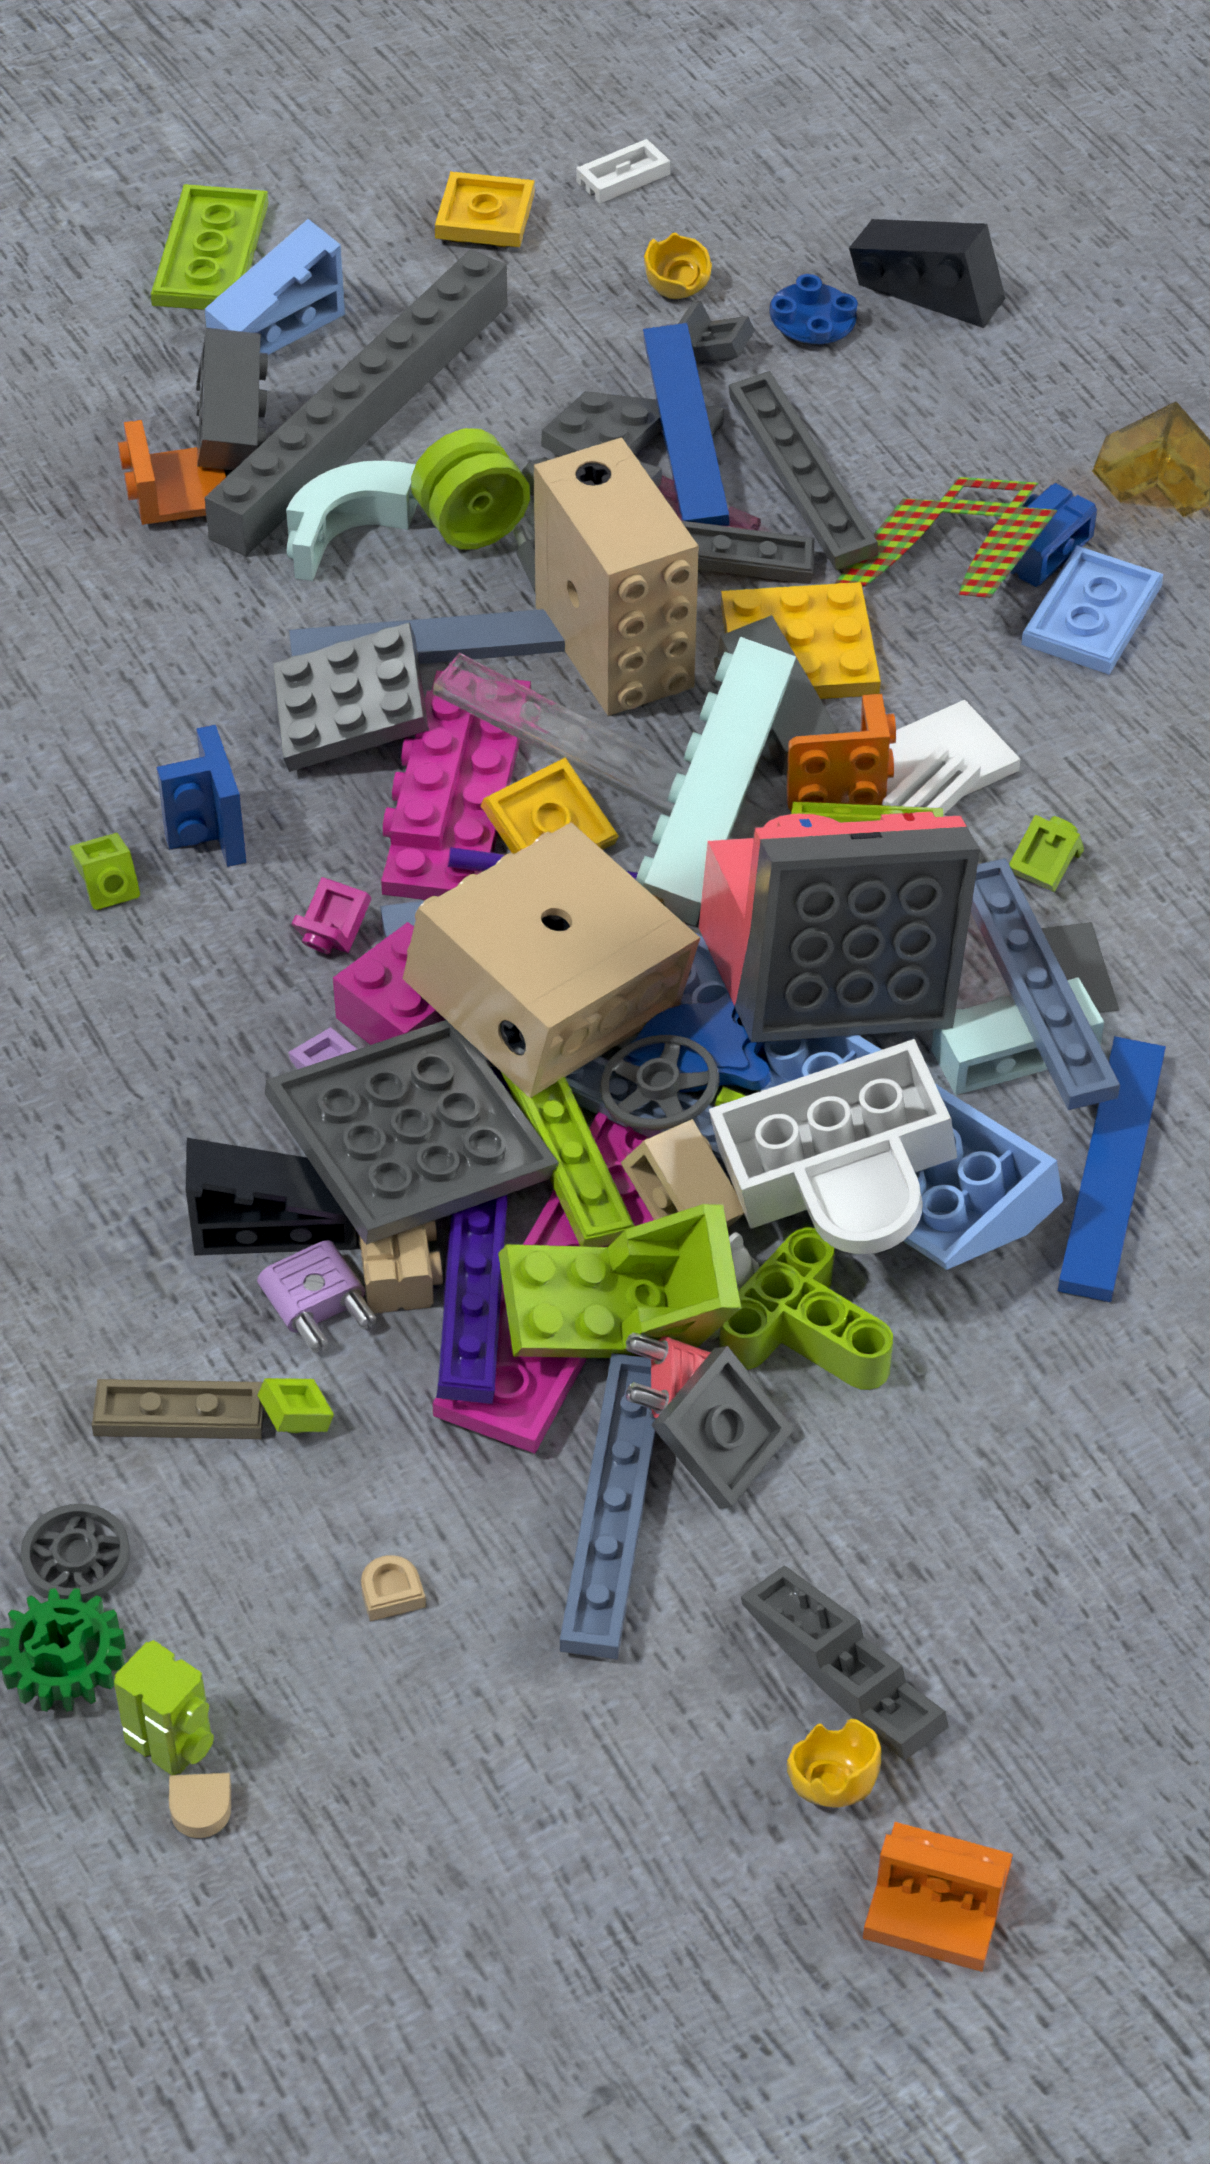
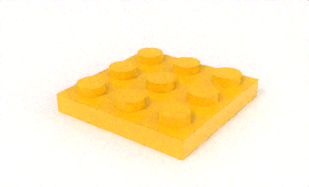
(822, 626)

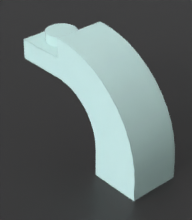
(346, 499)

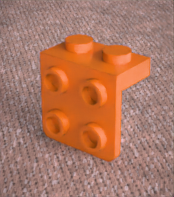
(164, 483)
(844, 765)

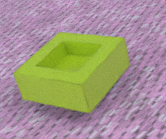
(295, 1405)

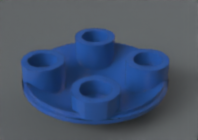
(813, 311)

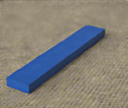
(685, 425)
(1111, 1172)

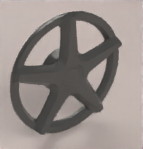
(659, 1082)

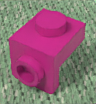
(332, 917)

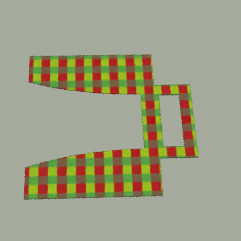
(997, 554)

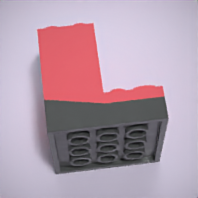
(841, 923)

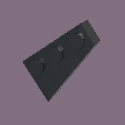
(259, 1202)

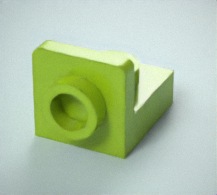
(1046, 851)
(106, 870)

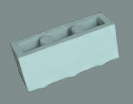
(994, 1043)

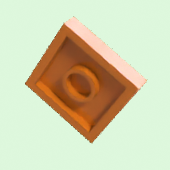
(937, 1896)

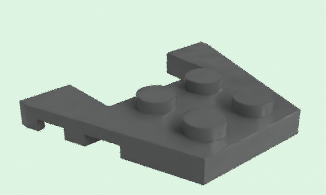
(606, 417)

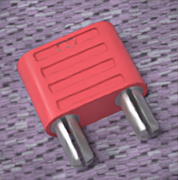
(670, 1369)

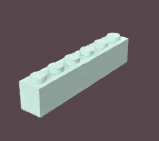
(718, 775)

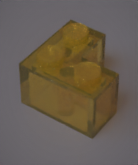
(1160, 452)

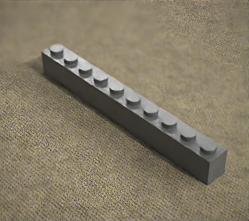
(356, 401)

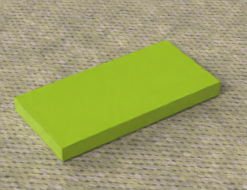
(208, 244)

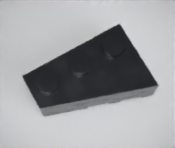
(932, 266)

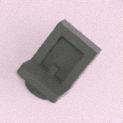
(718, 338)

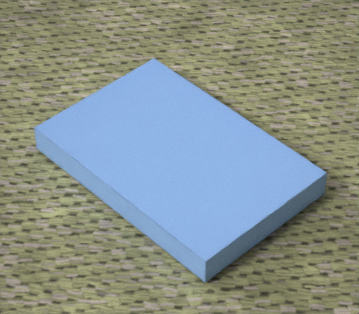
(1092, 609)

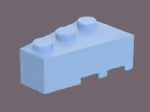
(286, 291)

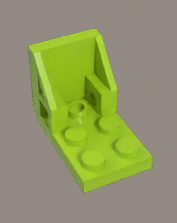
(651, 1281)

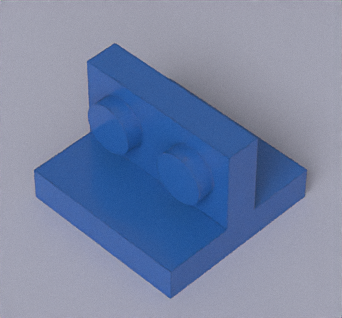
(203, 800)

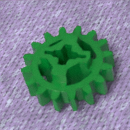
(61, 1647)

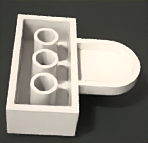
(840, 1148)

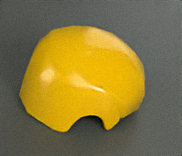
(677, 266)
(835, 1765)

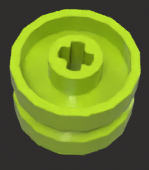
(470, 488)

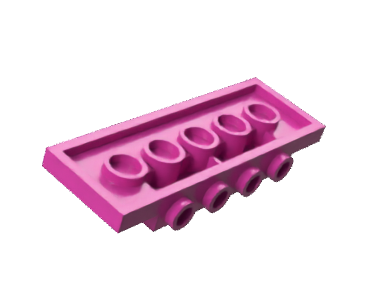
(442, 798)

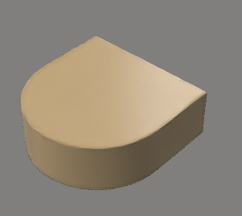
(391, 1587)
(200, 1803)

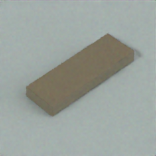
(177, 1409)

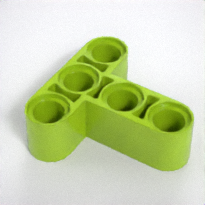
(801, 1279)

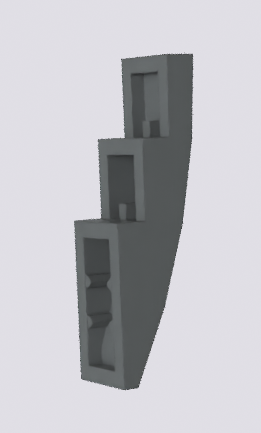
(843, 1663)

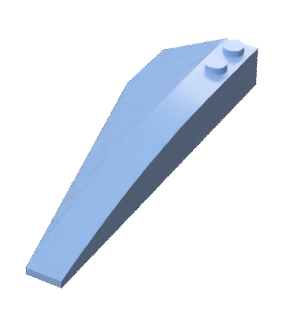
(971, 1203)

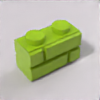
(163, 1708)

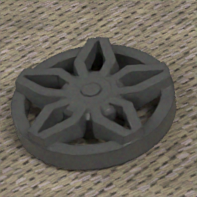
(75, 1551)

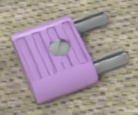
(314, 1288)

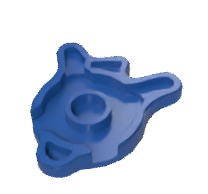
(719, 1031)

